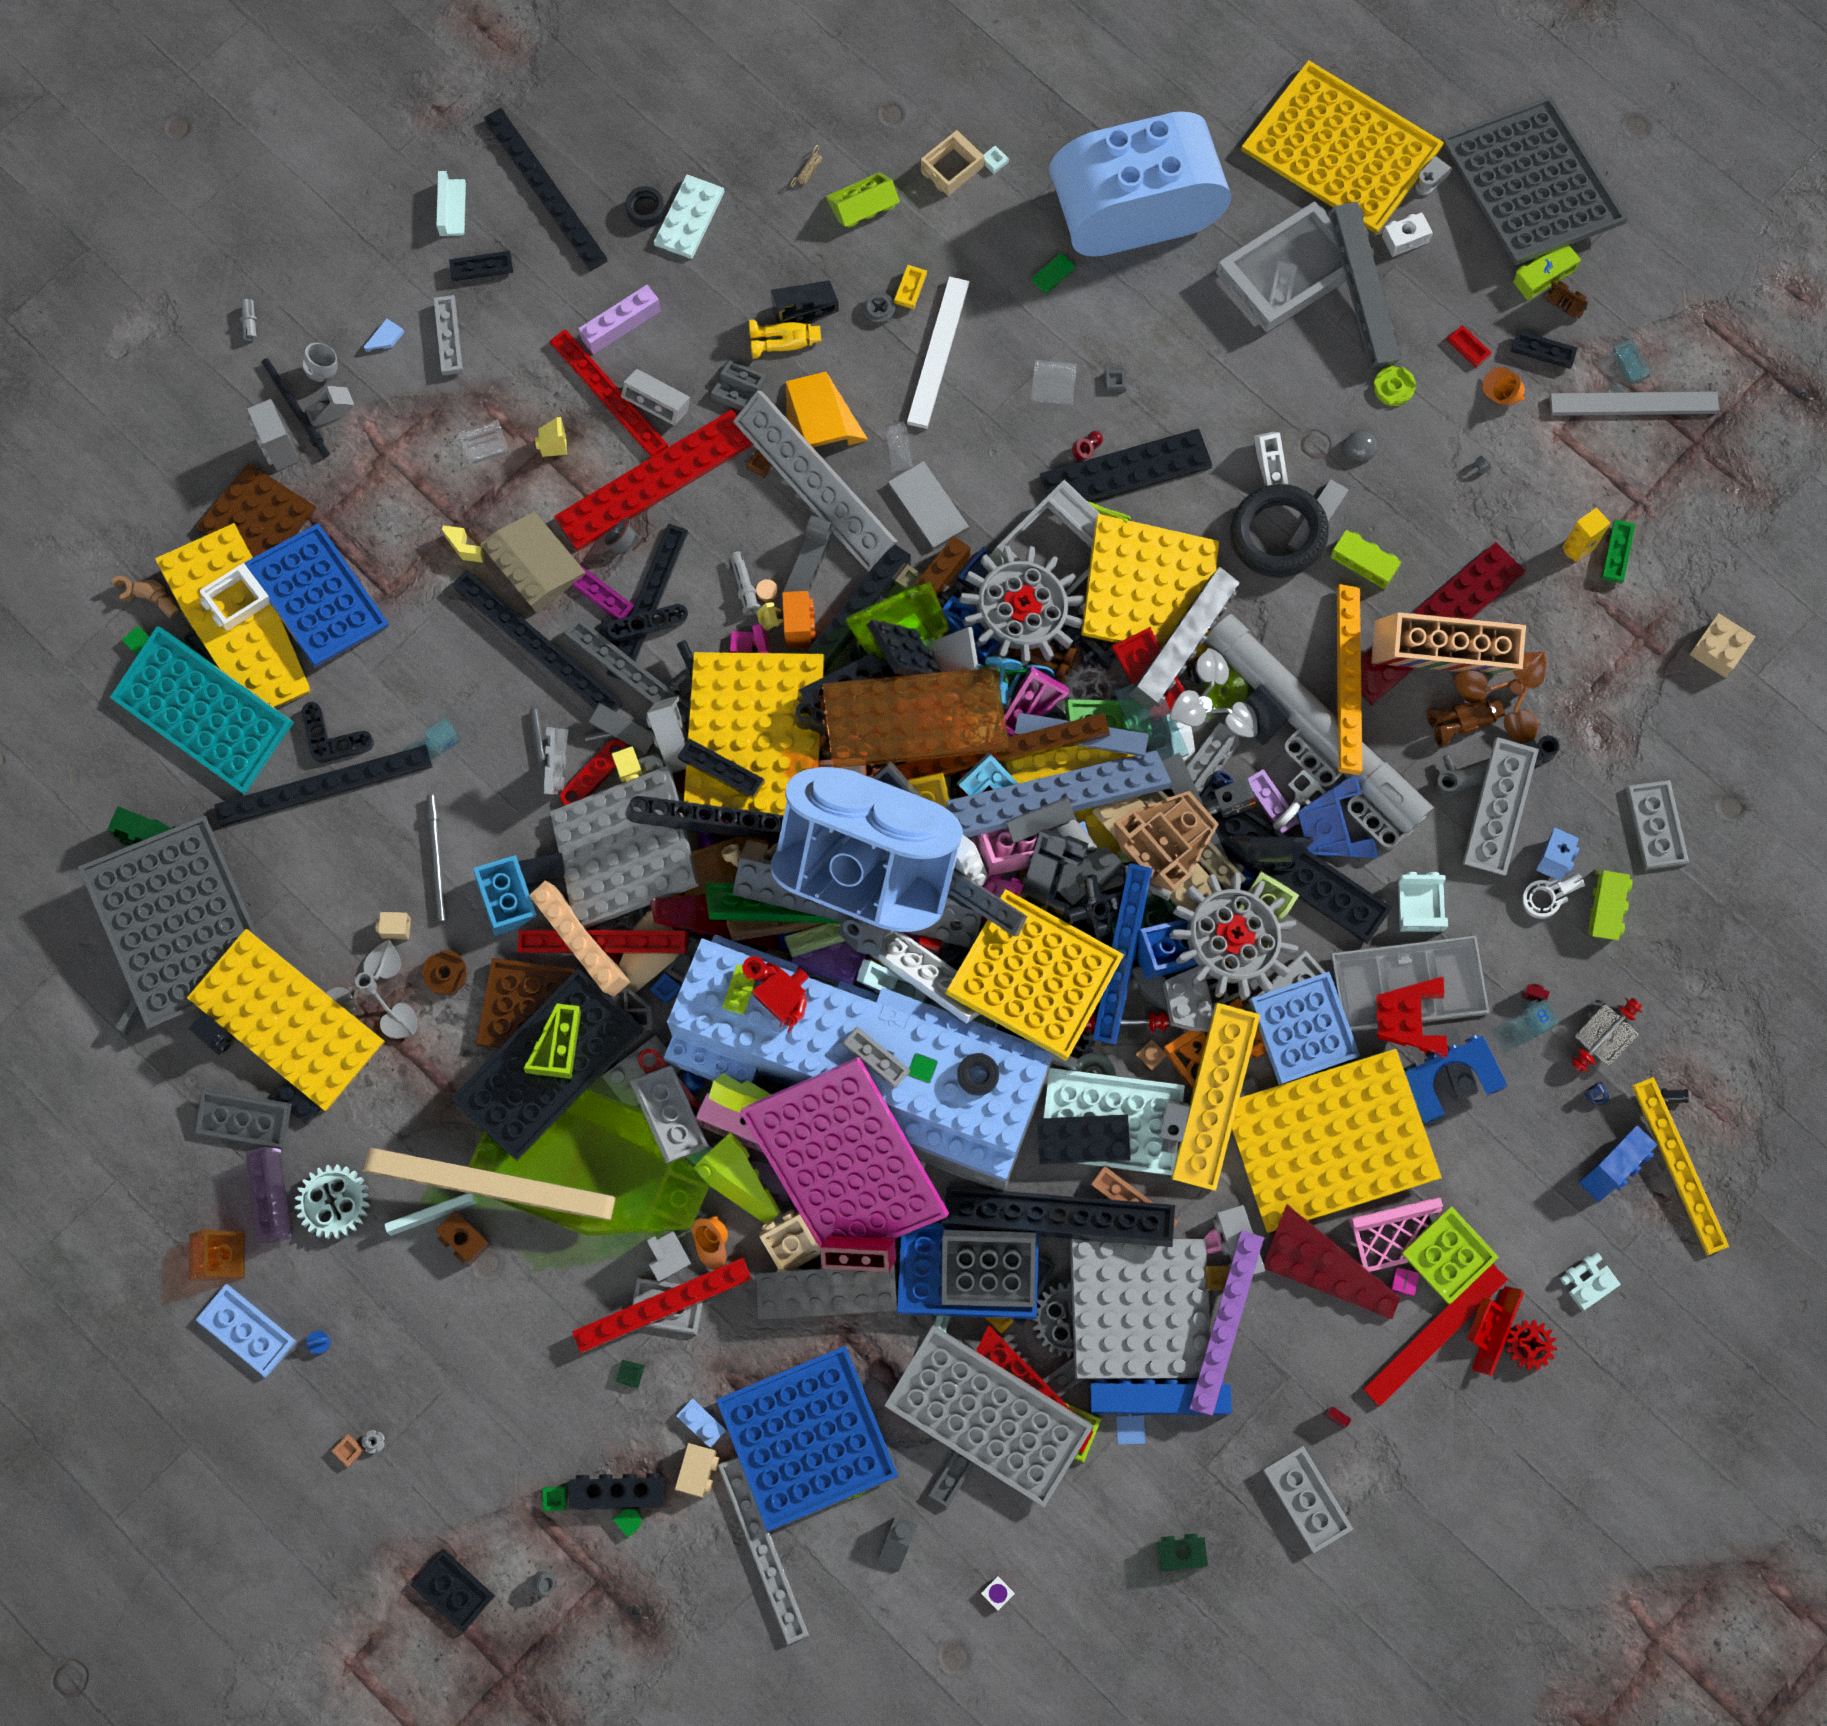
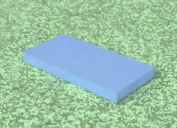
(246, 1330)

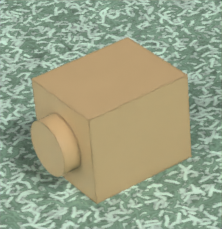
(393, 925)

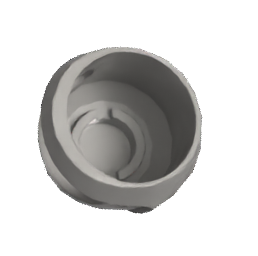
(321, 364)

